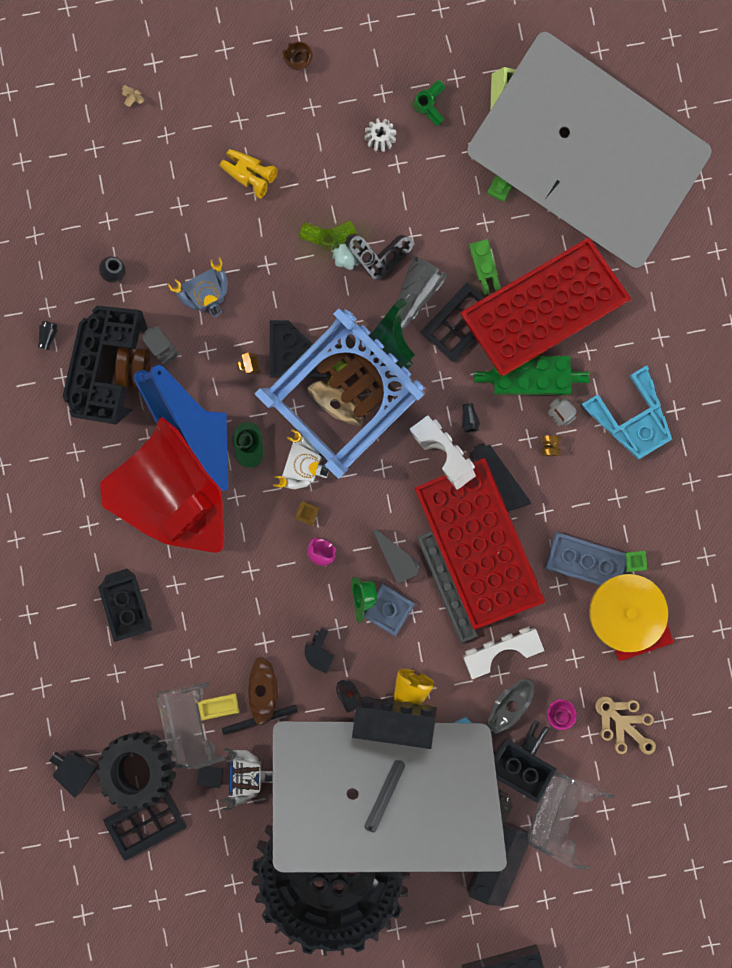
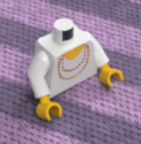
(301, 465)

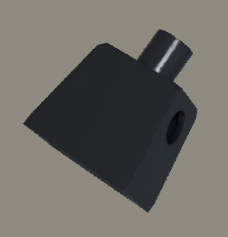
(73, 771)

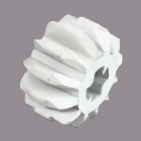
(385, 140)

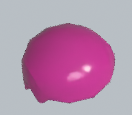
(321, 552)
(561, 714)

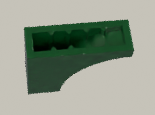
(391, 335)

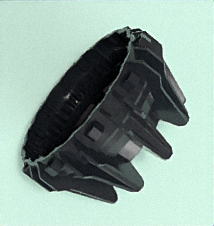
(324, 915)

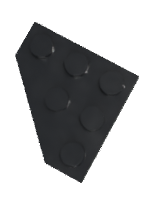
(286, 347)

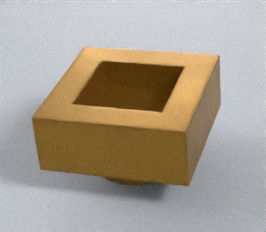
(307, 513)

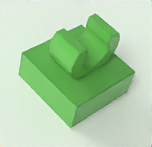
(499, 189)
(635, 561)

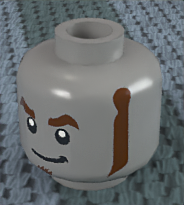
(562, 412)

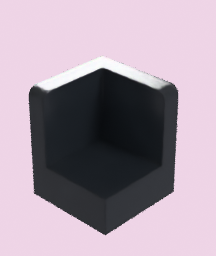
(210, 776)

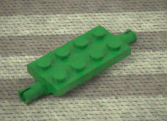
(537, 377)

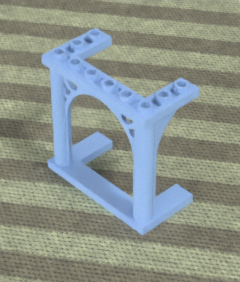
(340, 329)

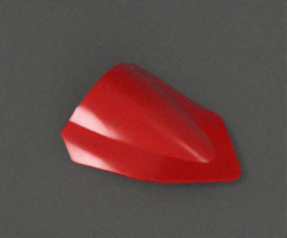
(167, 493)

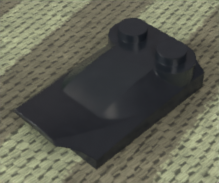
(124, 605)

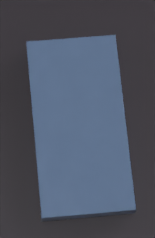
(584, 559)

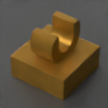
(249, 364)

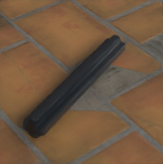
(384, 796)

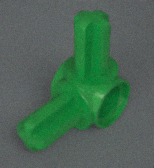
(429, 96)

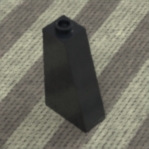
(508, 487)

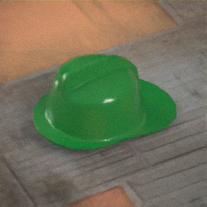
(364, 597)

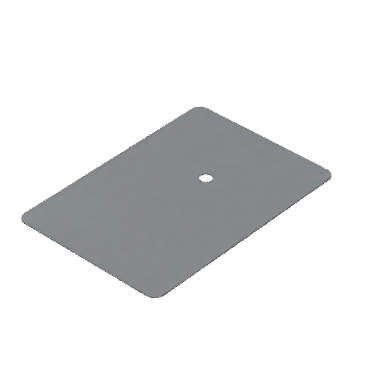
(618, 167)
(436, 821)

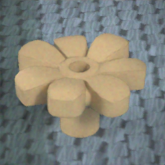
(131, 95)

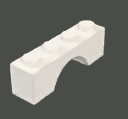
(456, 467)
(479, 661)

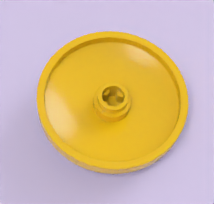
(628, 613)

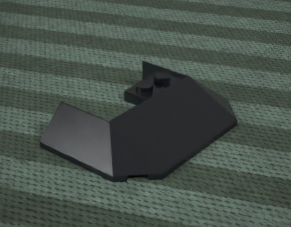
(93, 360)

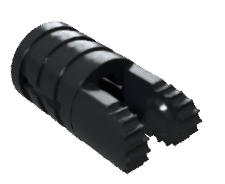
(531, 743)

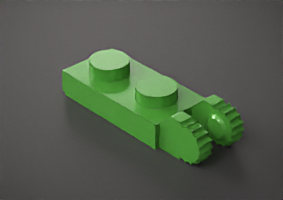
(484, 264)

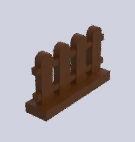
(364, 382)

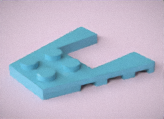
(644, 431)

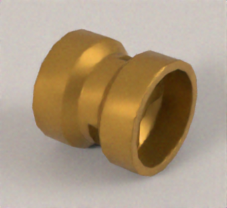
(550, 445)

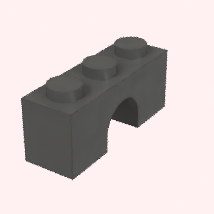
(160, 345)

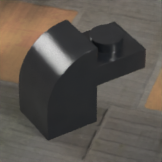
(315, 655)

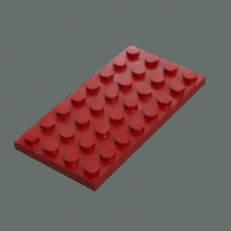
(545, 307)
(480, 546)

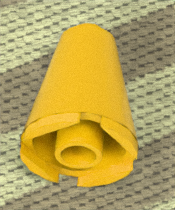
(412, 687)

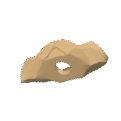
(324, 394)

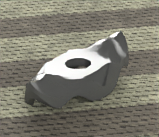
(521, 694)

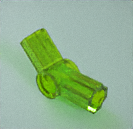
(316, 234)

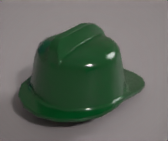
(248, 444)

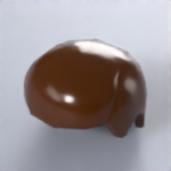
(297, 55)

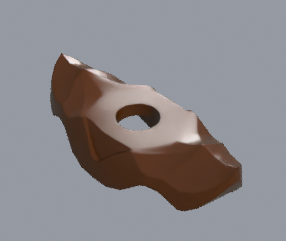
(262, 707)

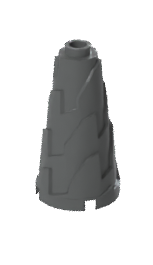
(418, 287)

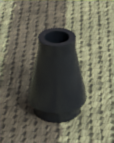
(46, 334)
(469, 418)

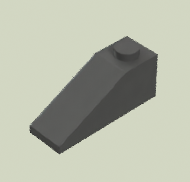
(400, 562)

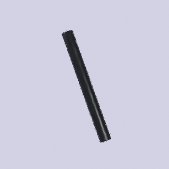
(251, 722)

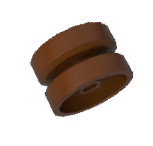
(129, 363)

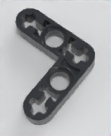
(379, 260)

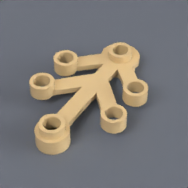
(623, 723)

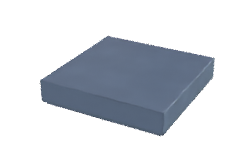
(390, 610)

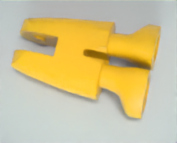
(246, 171)

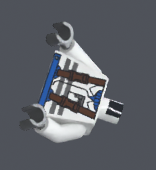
(244, 777)

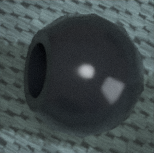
(112, 269)

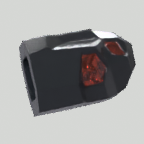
(348, 694)

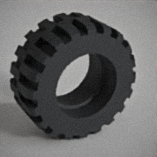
(113, 778)

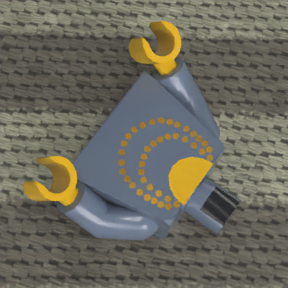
(204, 291)

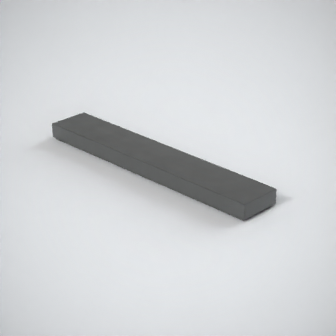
(446, 587)

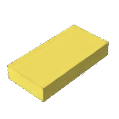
(218, 706)

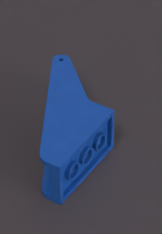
(201, 429)

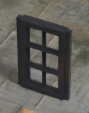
(441, 318)
(150, 840)

